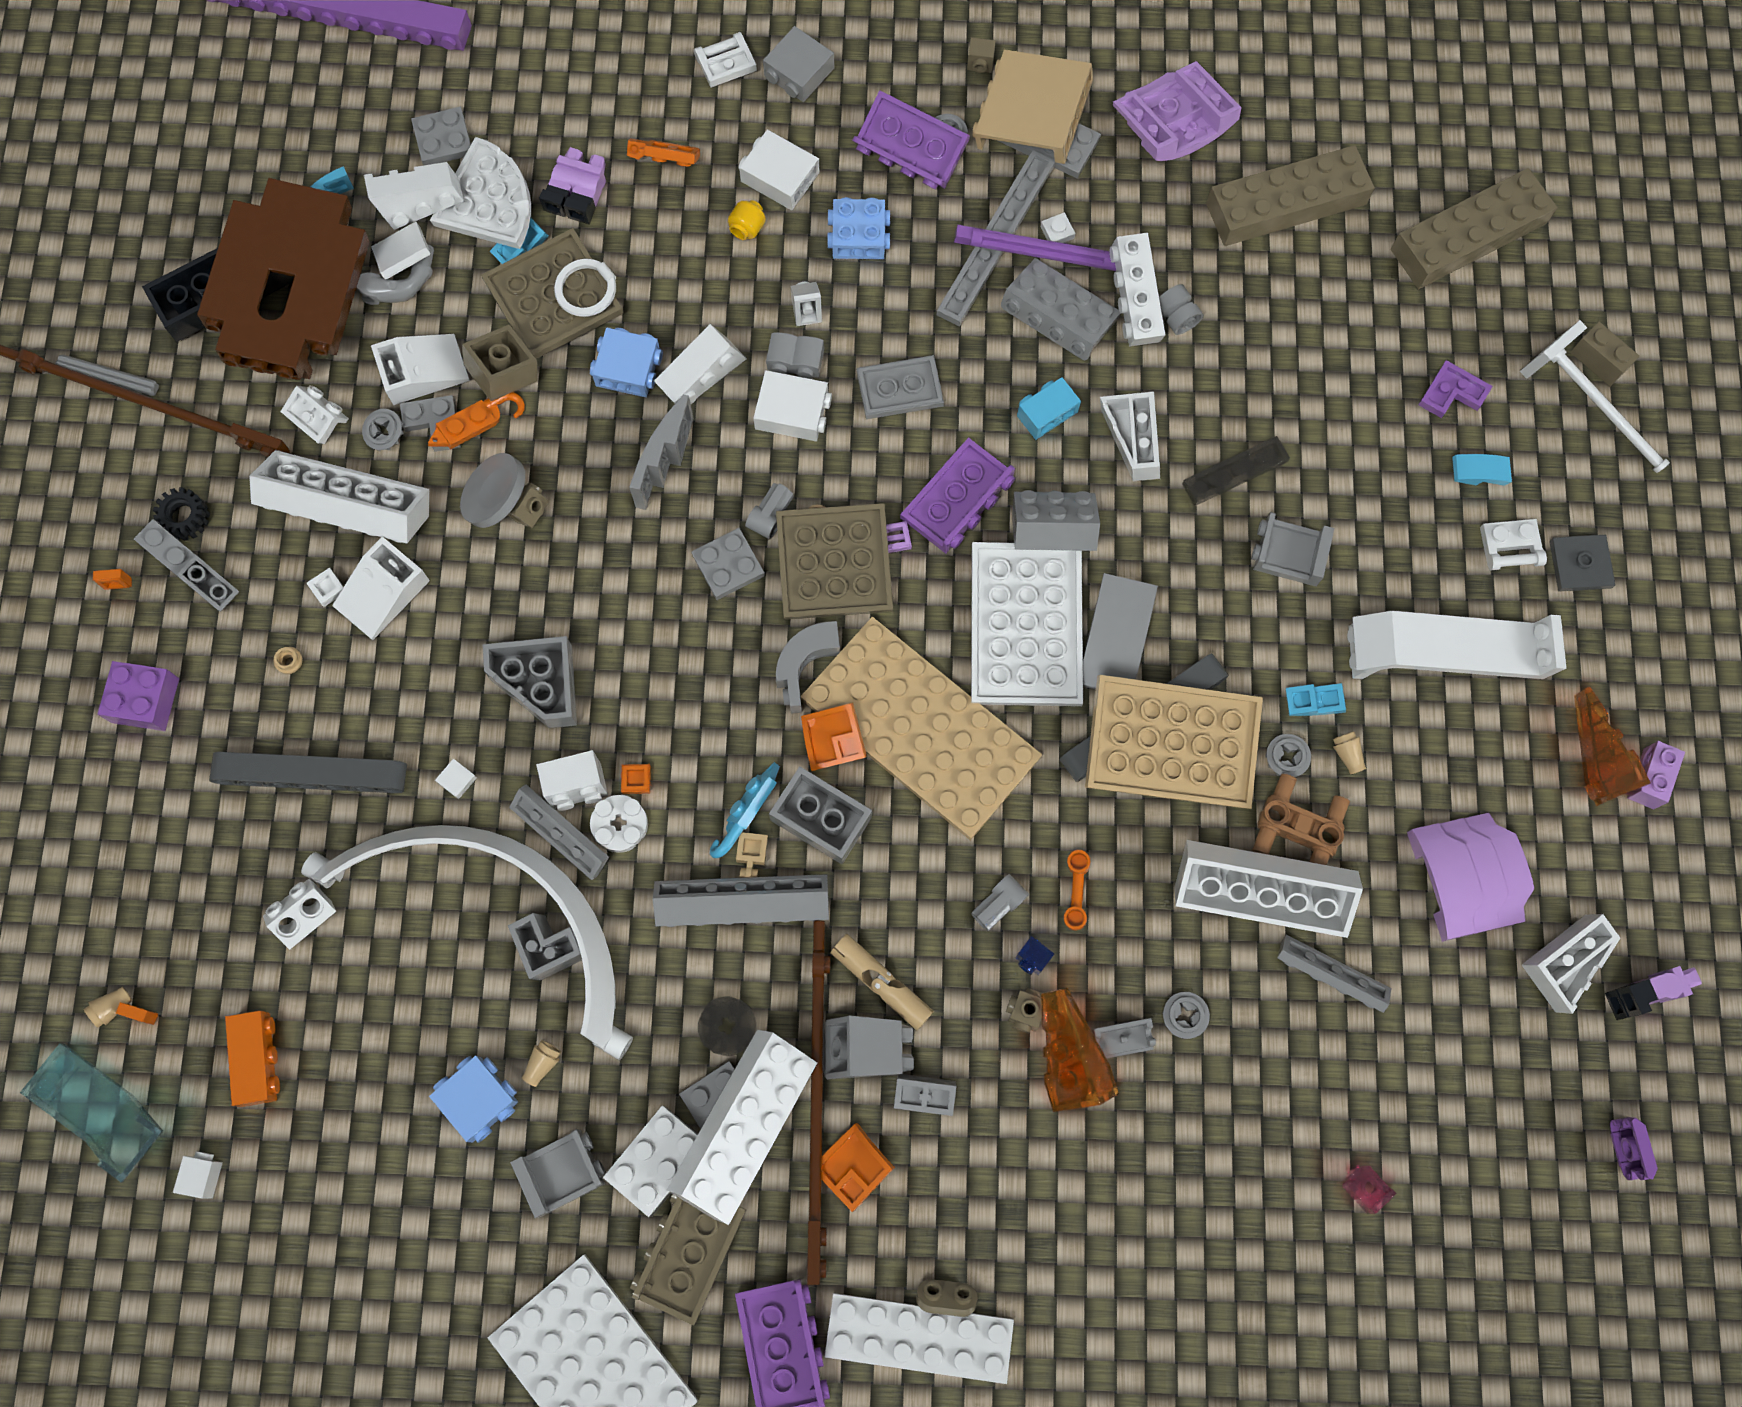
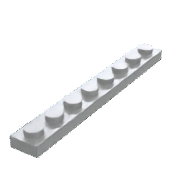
(1005, 220)

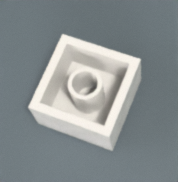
(572, 780)

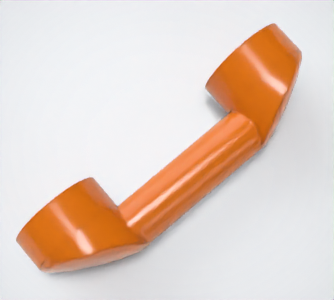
(1078, 864)

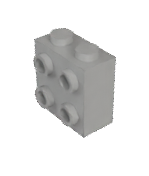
(798, 64)

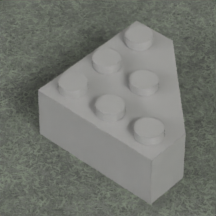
(536, 676)

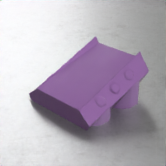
(1633, 1148)

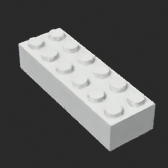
(339, 496)
(1267, 888)
(742, 1126)

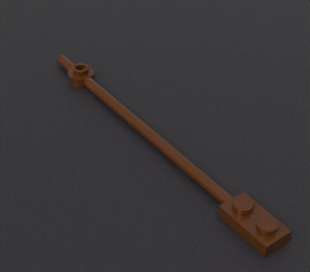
(245, 437)
(816, 1234)

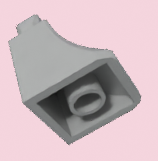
(865, 1047)

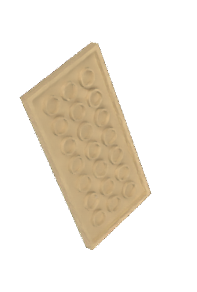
(924, 728)

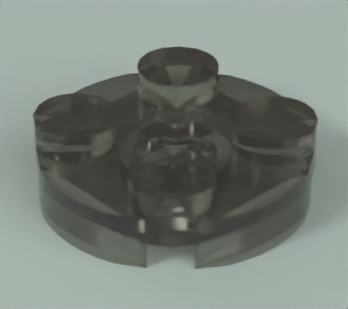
(712, 1019)

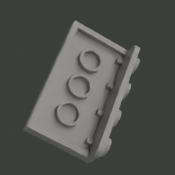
(1059, 308)

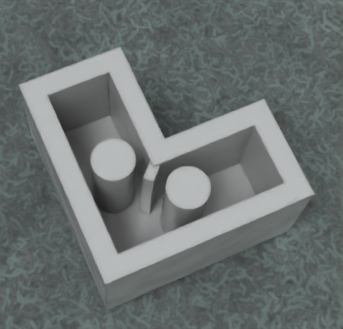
(540, 949)

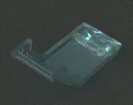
(94, 1110)

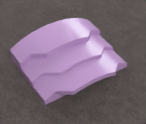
(1179, 112)
(1475, 874)

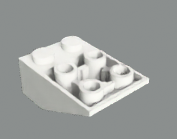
(419, 365)
(379, 588)

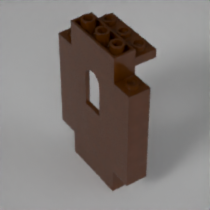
(296, 235)

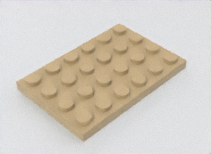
(1174, 742)

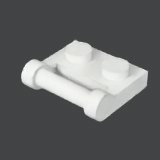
(728, 64)
(1512, 536)

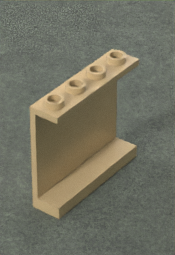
(1034, 102)

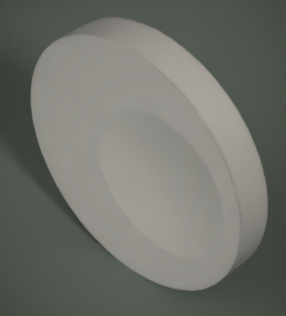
(492, 490)

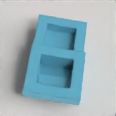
(335, 182)
(534, 237)
(1481, 468)
(1317, 700)

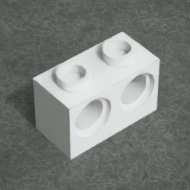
(304, 917)

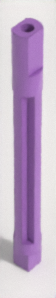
(1033, 247)

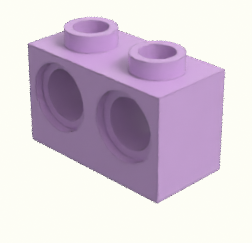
(1662, 768)

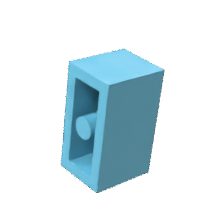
(1048, 407)

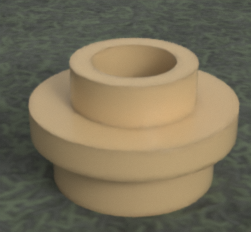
(281, 656)

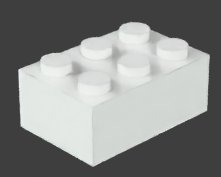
(652, 1161)

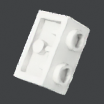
(313, 412)

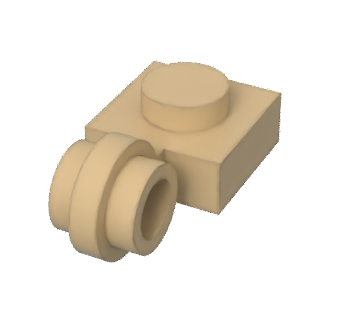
(751, 851)

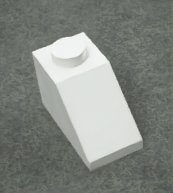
(806, 303)

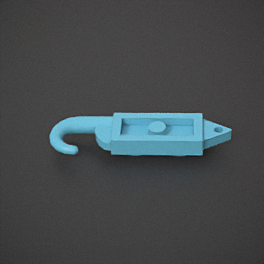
(745, 809)

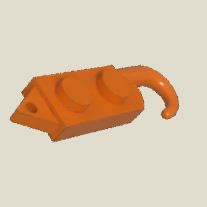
(472, 421)

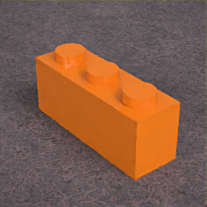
(252, 1058)

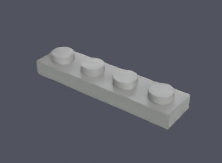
(558, 832)
(1334, 973)

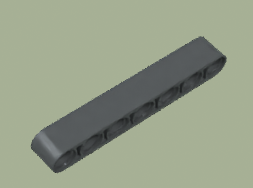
(1202, 675)
(308, 772)

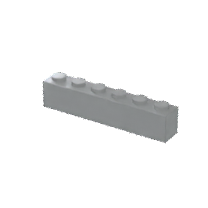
(741, 900)

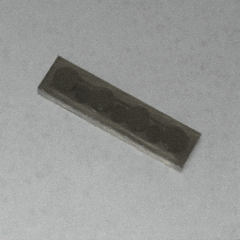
(1235, 470)

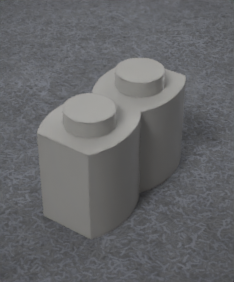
(795, 355)

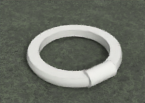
(576, 265)

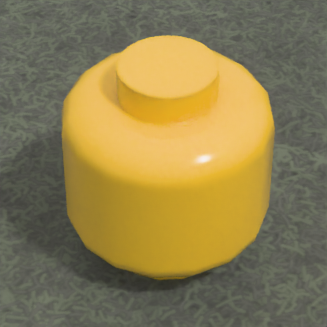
(746, 219)

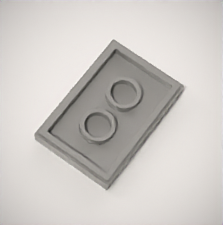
(900, 387)

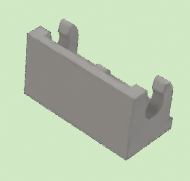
(1125, 1038)
(925, 1094)

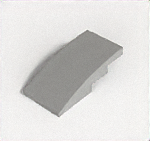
(663, 448)
(1118, 629)

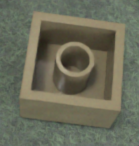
(500, 362)

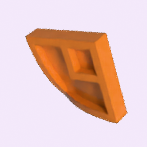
(832, 737)
(854, 1167)

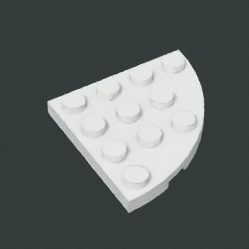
(494, 198)

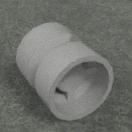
(1181, 312)

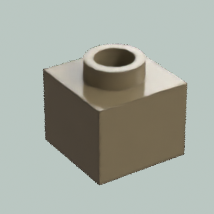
(981, 55)

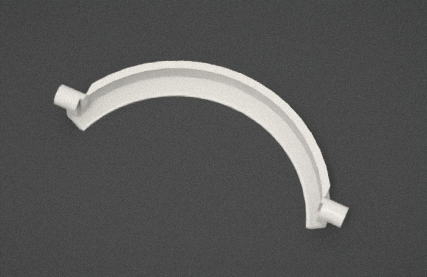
(590, 938)

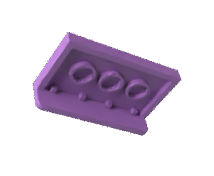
(911, 140)
(958, 496)
(781, 1346)

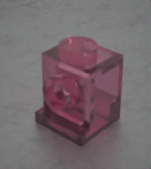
(1355, 1186)

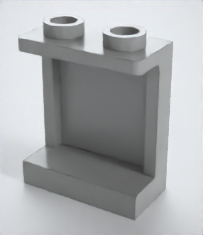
(1292, 550)
(559, 1173)

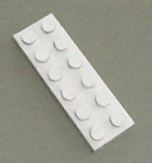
(918, 1340)

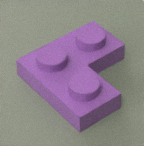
(1454, 383)

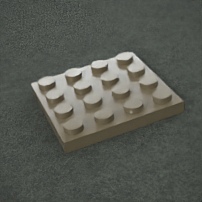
(528, 300)
(834, 561)

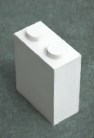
(779, 169)
(792, 406)

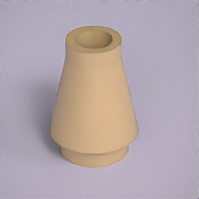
(1350, 752)
(104, 1008)
(541, 1061)

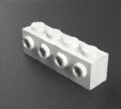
(1137, 289)

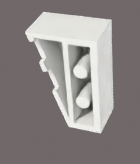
(414, 194)
(700, 366)
(1134, 431)
(1570, 961)

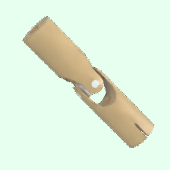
(892, 991)

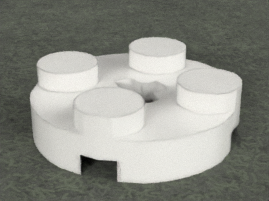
(630, 834)

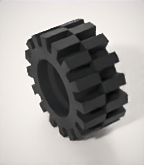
(172, 503)

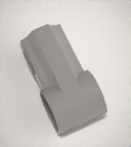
(763, 517)
(1004, 898)

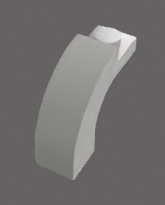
(807, 645)

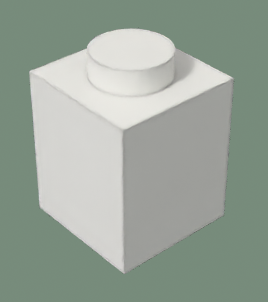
(198, 1175)

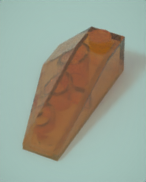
(1607, 765)
(1076, 1065)

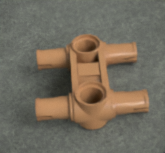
(1299, 824)

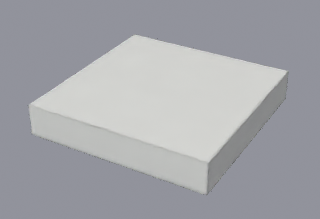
(400, 250)

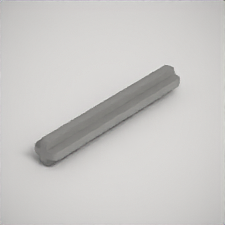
(110, 375)

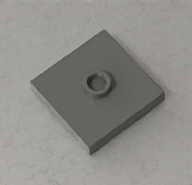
(1582, 563)

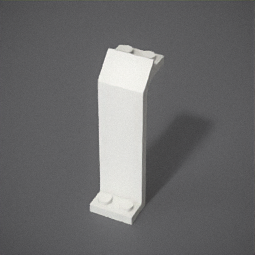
(1455, 645)

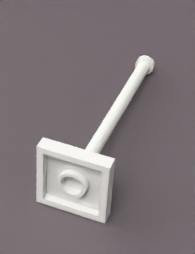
(1556, 353)

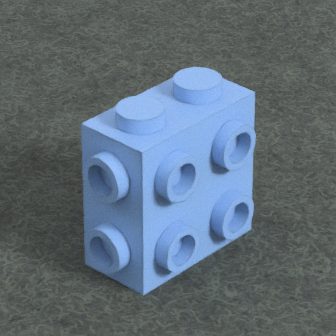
(858, 228)
(626, 362)
(474, 1098)

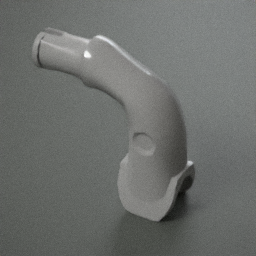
(377, 289)

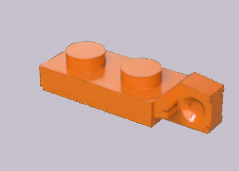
(663, 151)

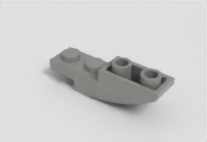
(186, 565)

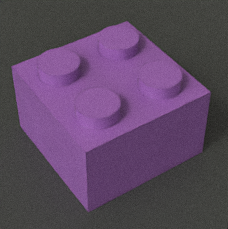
(138, 696)

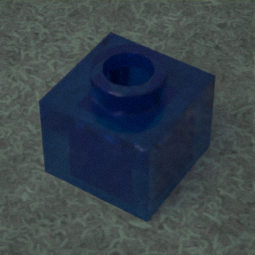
(1034, 956)

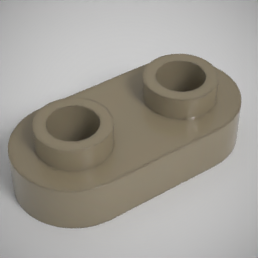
(947, 1299)

